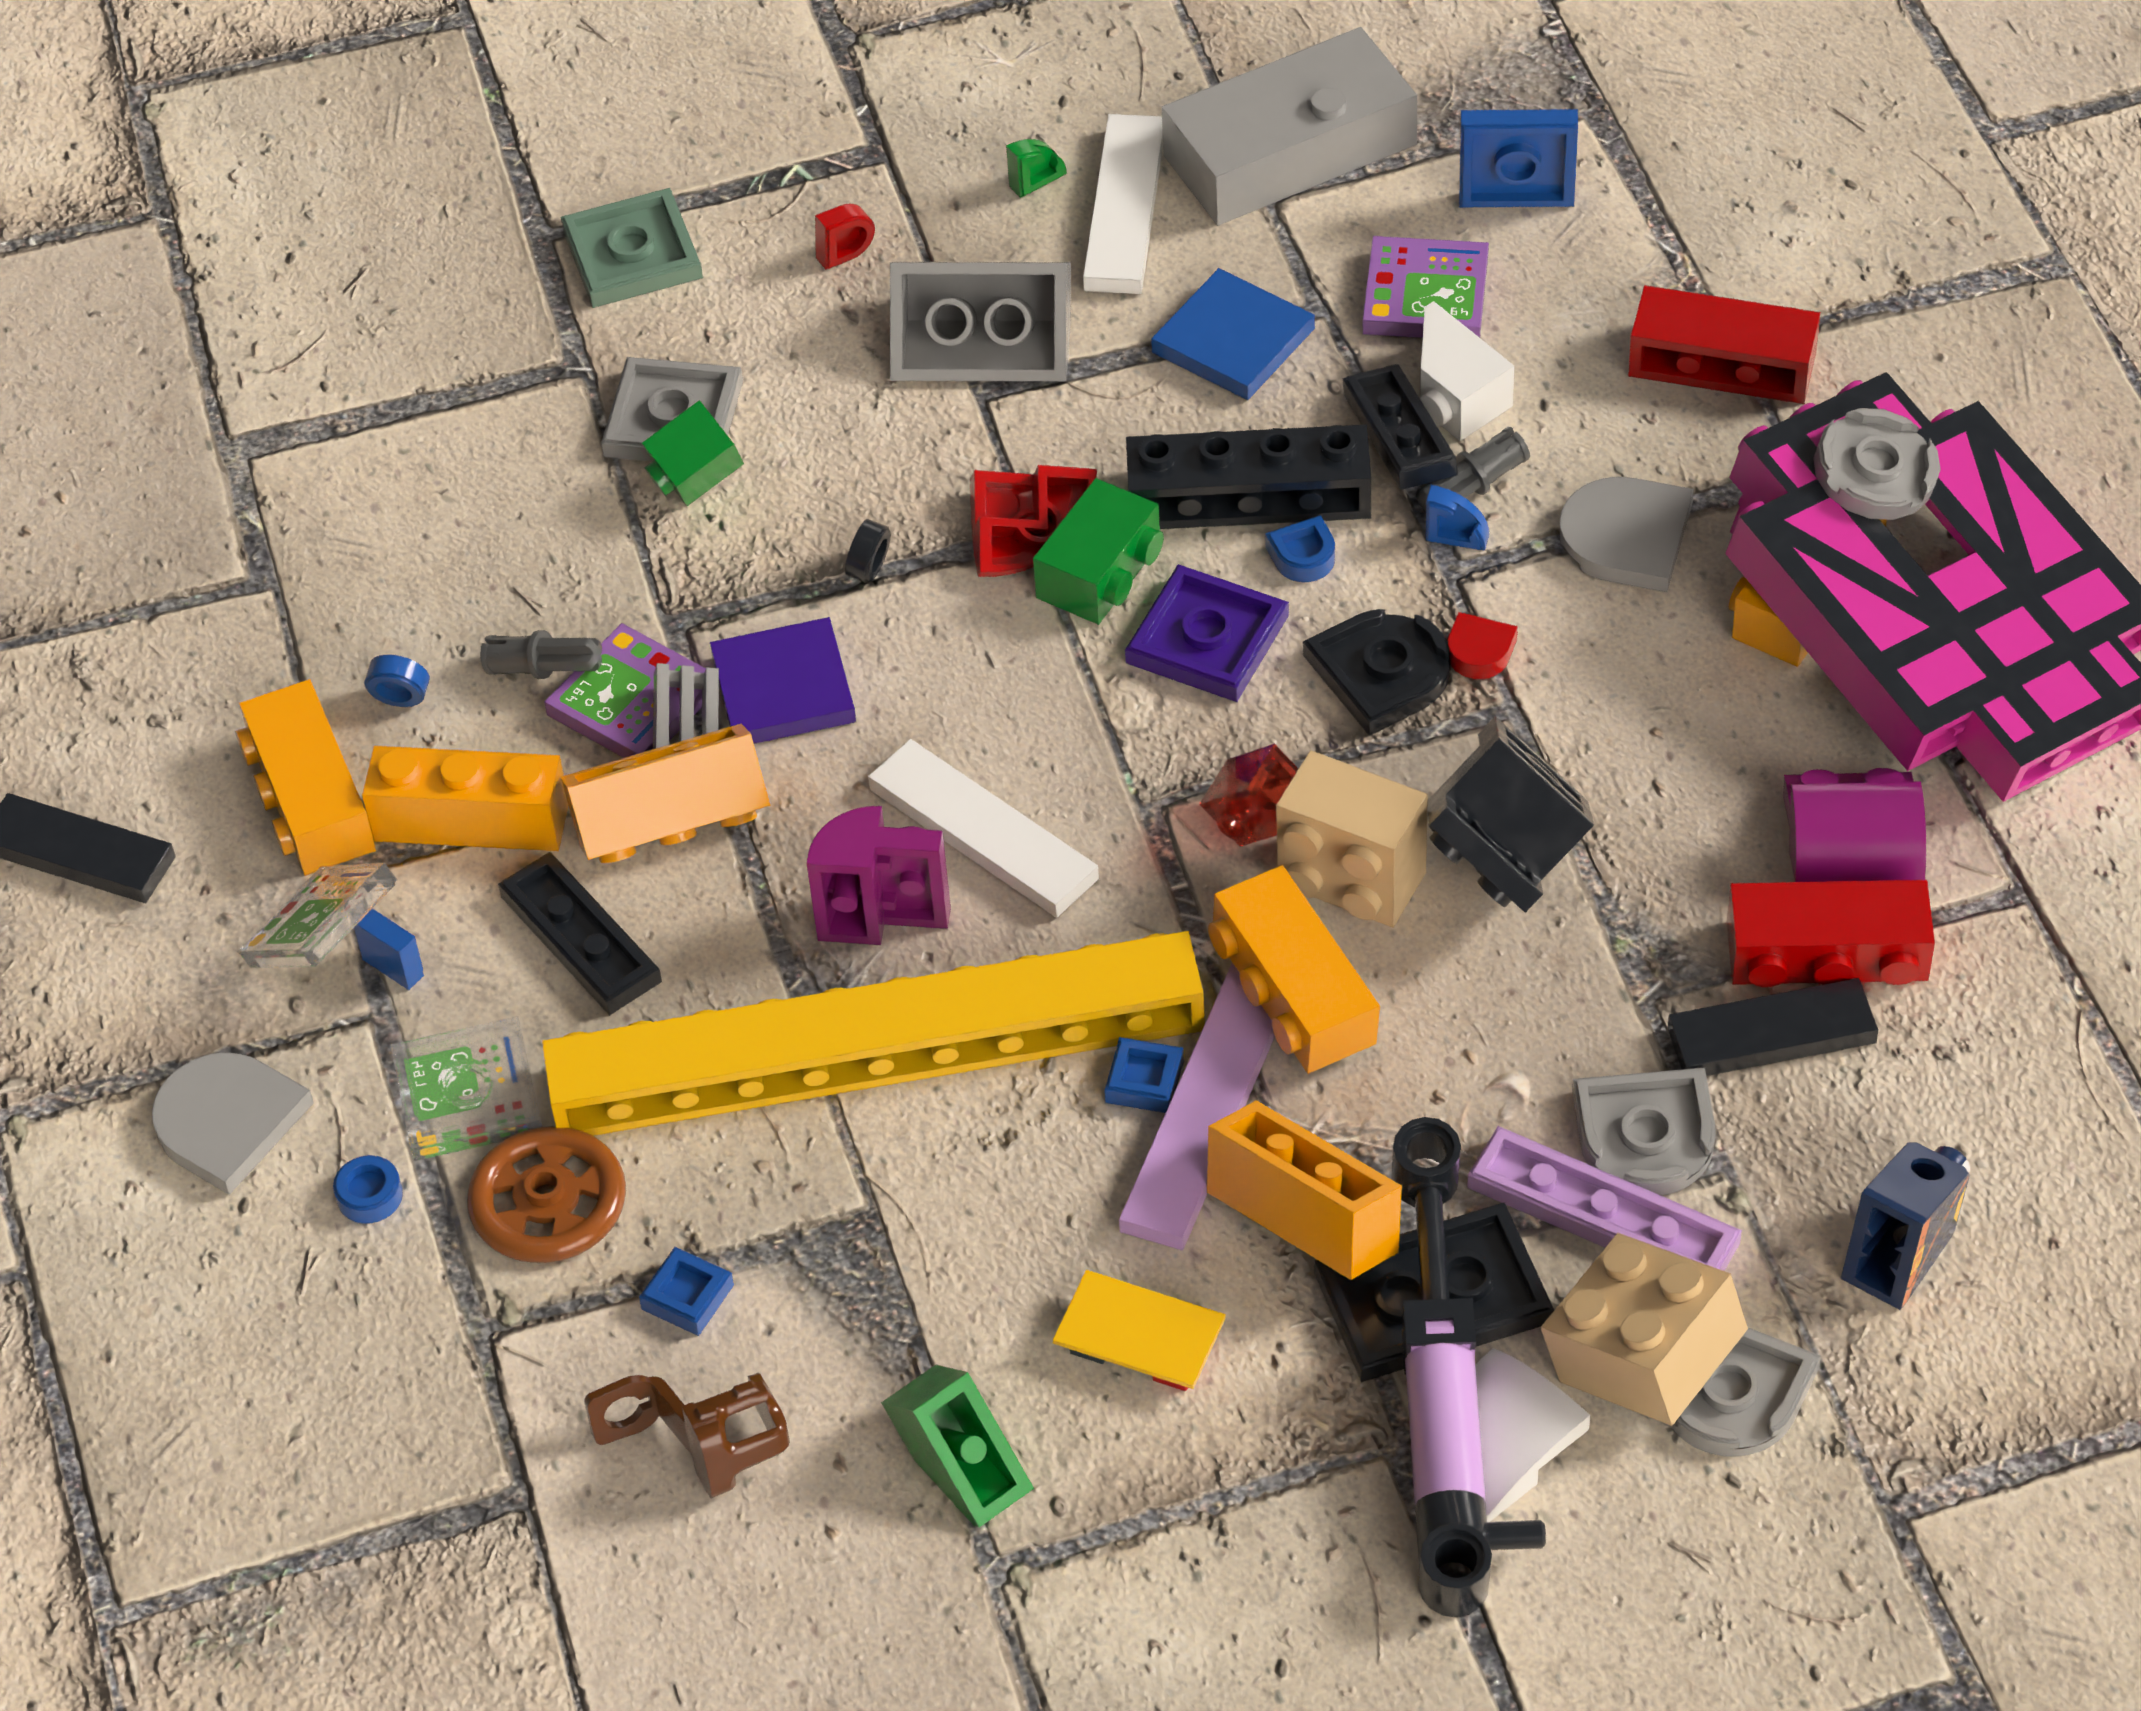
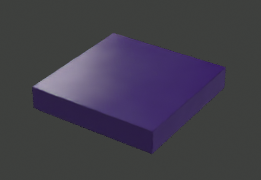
(1207, 633)
(784, 680)

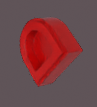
(842, 234)
(1480, 646)

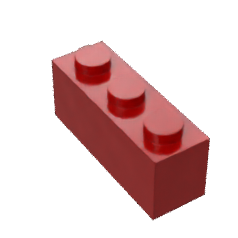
(1724, 344)
(1830, 932)

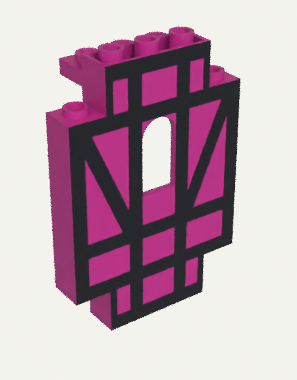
(2000, 654)

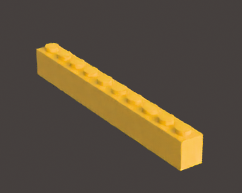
(874, 1035)

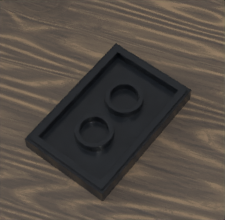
(1482, 1263)

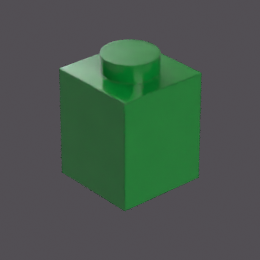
(691, 454)

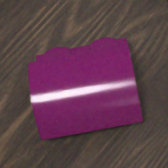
(1855, 826)
(876, 878)

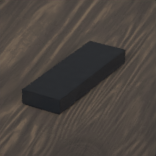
(1400, 427)
(82, 848)
(580, 933)
(1773, 1028)

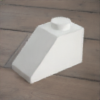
(1461, 375)

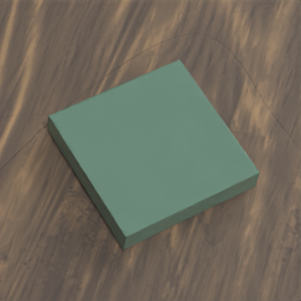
(631, 247)

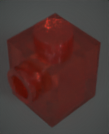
(1247, 794)

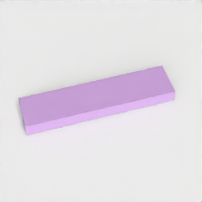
(1594, 1201)

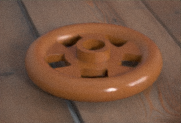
(570, 1232)

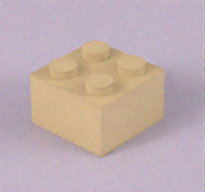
(1352, 838)
(1644, 1328)

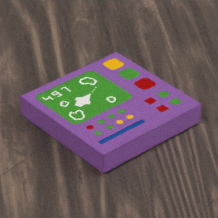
(1416, 272)
(617, 699)

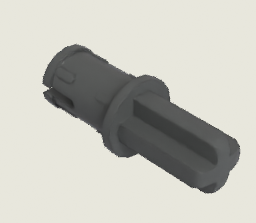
(1482, 466)
(539, 654)

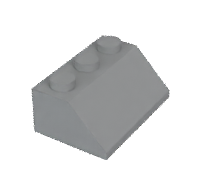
(979, 321)

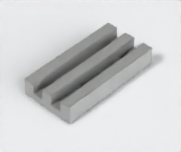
(687, 681)

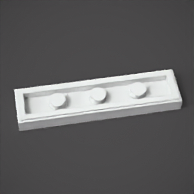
(1124, 204)
(984, 828)

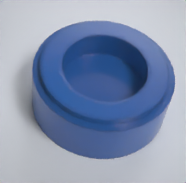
(396, 680)
(368, 1189)

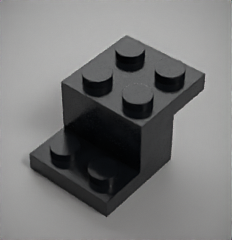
(1507, 816)

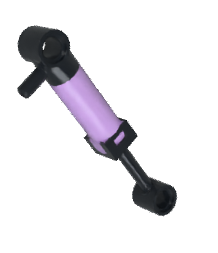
(1443, 1393)

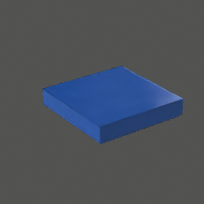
(1518, 158)
(1233, 333)

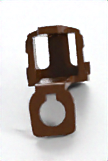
(696, 1425)

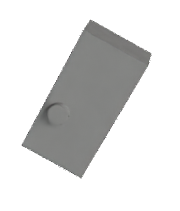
(1289, 125)

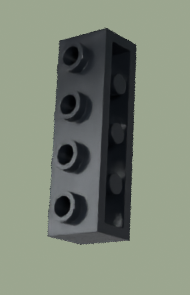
(1253, 475)

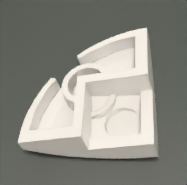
(1521, 1426)

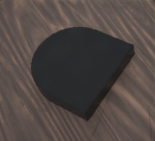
(1381, 665)

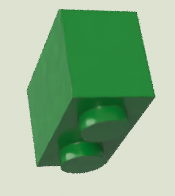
(1098, 551)

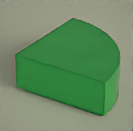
(1032, 165)

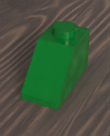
(958, 1442)

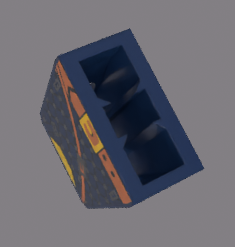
(1913, 1190)

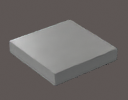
(659, 391)

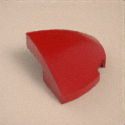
(1019, 513)

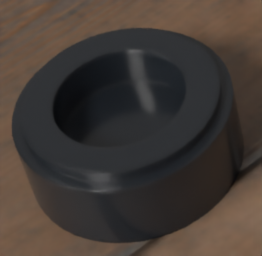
(868, 551)

